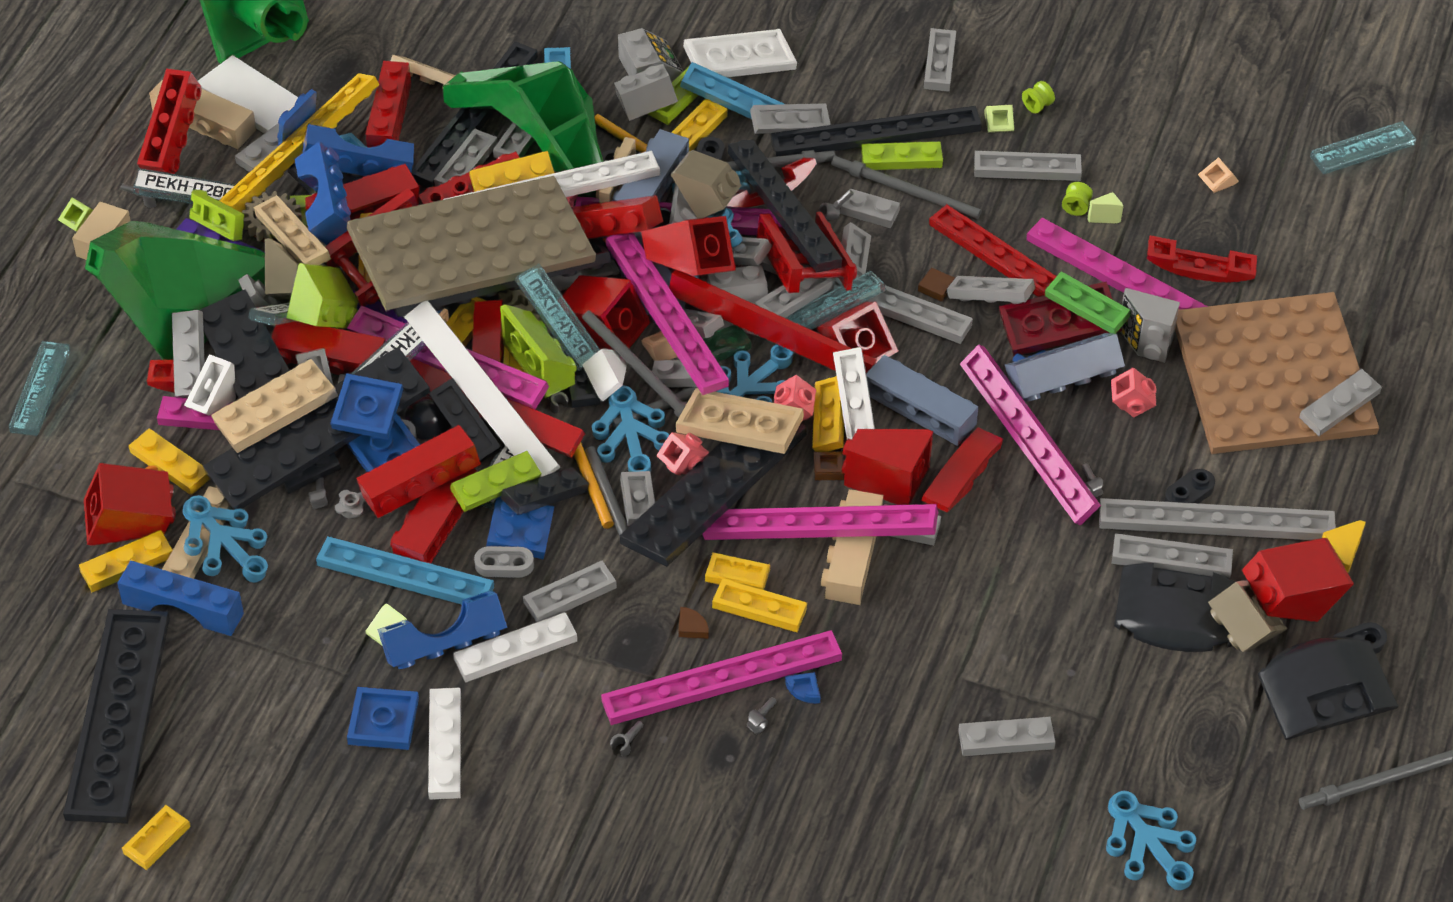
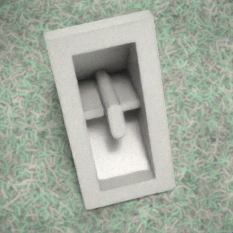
(606, 372)
(213, 387)

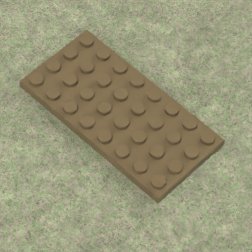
(469, 242)

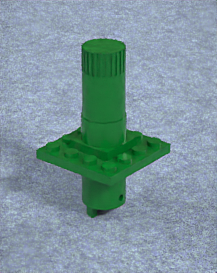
(248, 24)

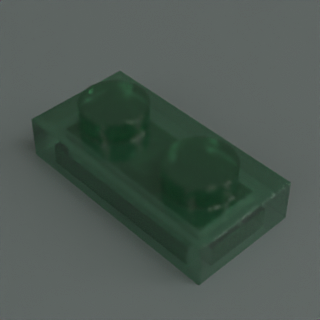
(728, 342)

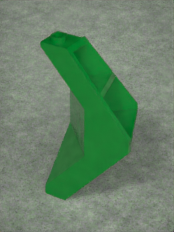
(542, 102)
(168, 272)

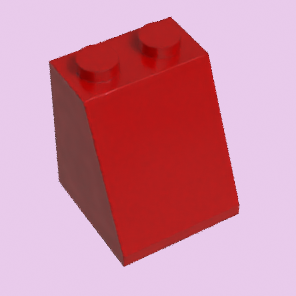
(692, 246)
(613, 303)
(888, 462)
(127, 504)
(1298, 579)

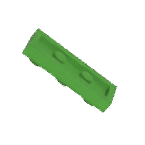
(1087, 303)

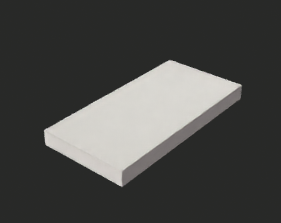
(742, 53)
(249, 89)

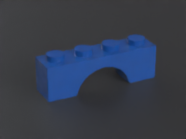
(359, 159)
(329, 211)
(210, 604)
(478, 618)

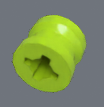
(1038, 97)
(1077, 198)

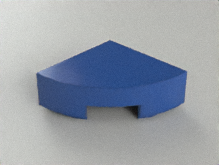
(803, 687)

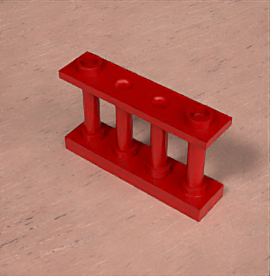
(343, 248)
(789, 265)

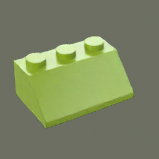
(322, 297)
(535, 349)

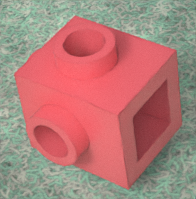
(1133, 392)
(796, 393)
(682, 452)

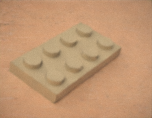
(274, 405)
(740, 421)

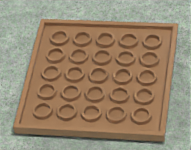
(1264, 365)

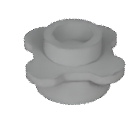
(346, 507)

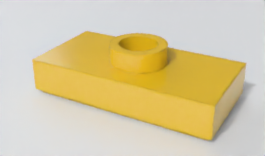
(737, 570)
(156, 837)

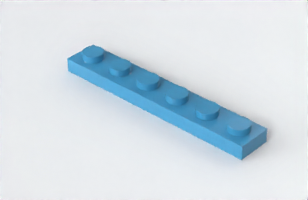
(400, 571)

